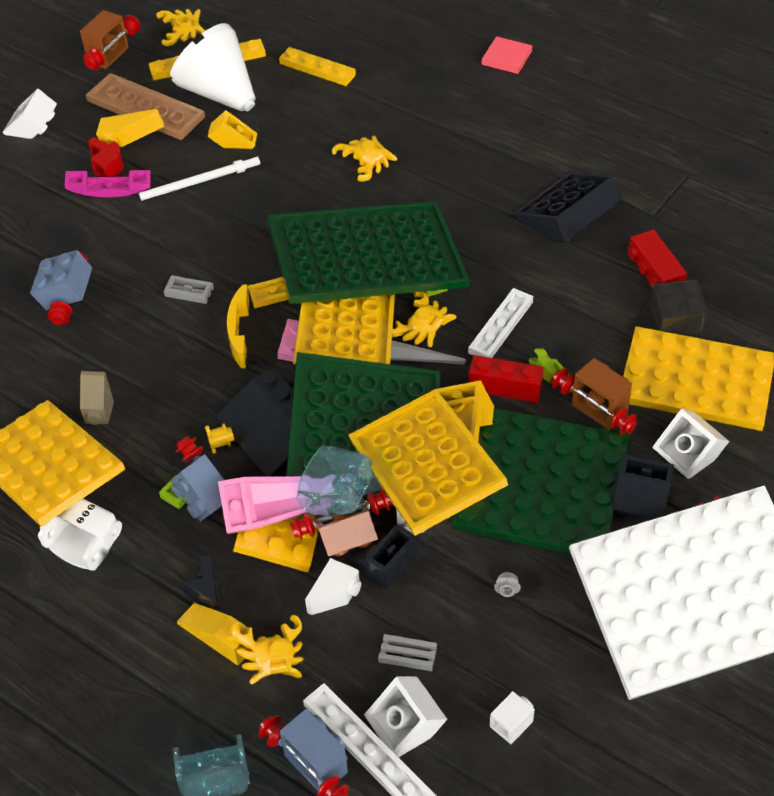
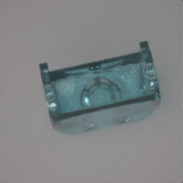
(334, 481)
(213, 771)

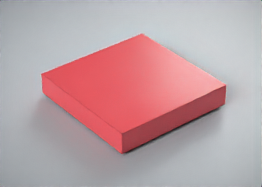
(507, 55)

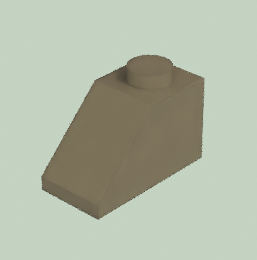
(95, 398)

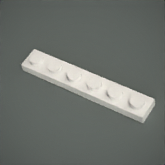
(365, 745)

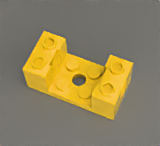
(470, 404)

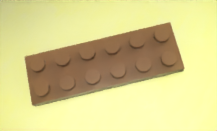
(128, 97)

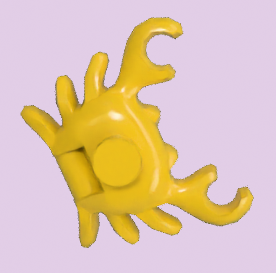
(183, 25)
(369, 153)
(424, 321)
(270, 654)

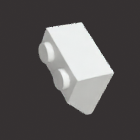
(31, 116)
(690, 443)
(405, 715)

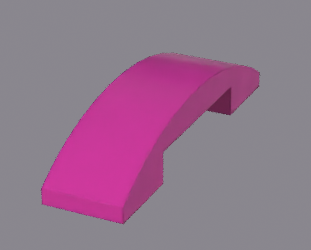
(107, 186)

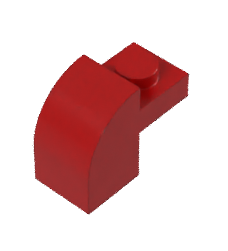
(105, 158)

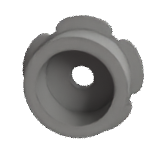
(507, 584)

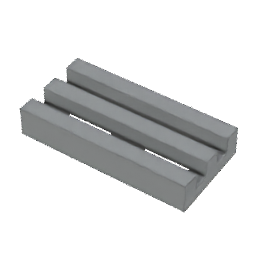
(187, 289)
(408, 648)

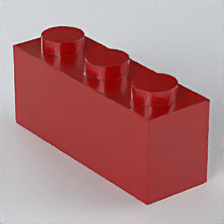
(655, 259)
(508, 378)

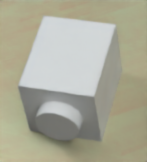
(512, 717)

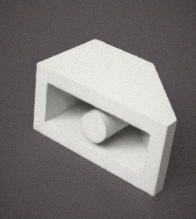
(333, 587)

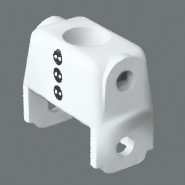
(81, 534)

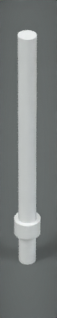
(237, 166)

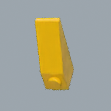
(129, 126)
(214, 630)

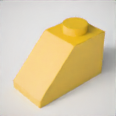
(231, 132)

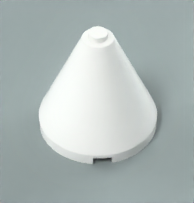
(215, 69)

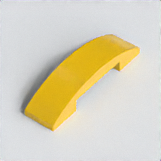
(238, 308)

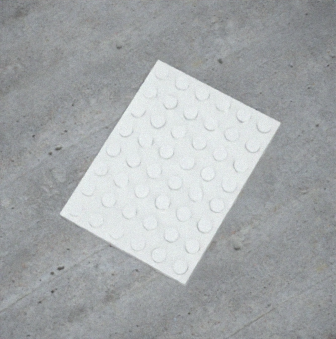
(684, 591)

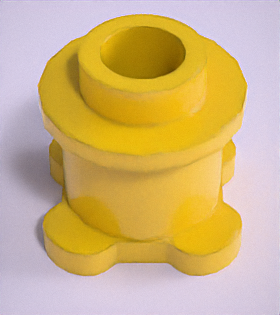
(219, 437)

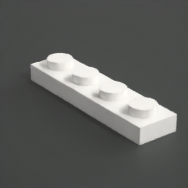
(501, 324)

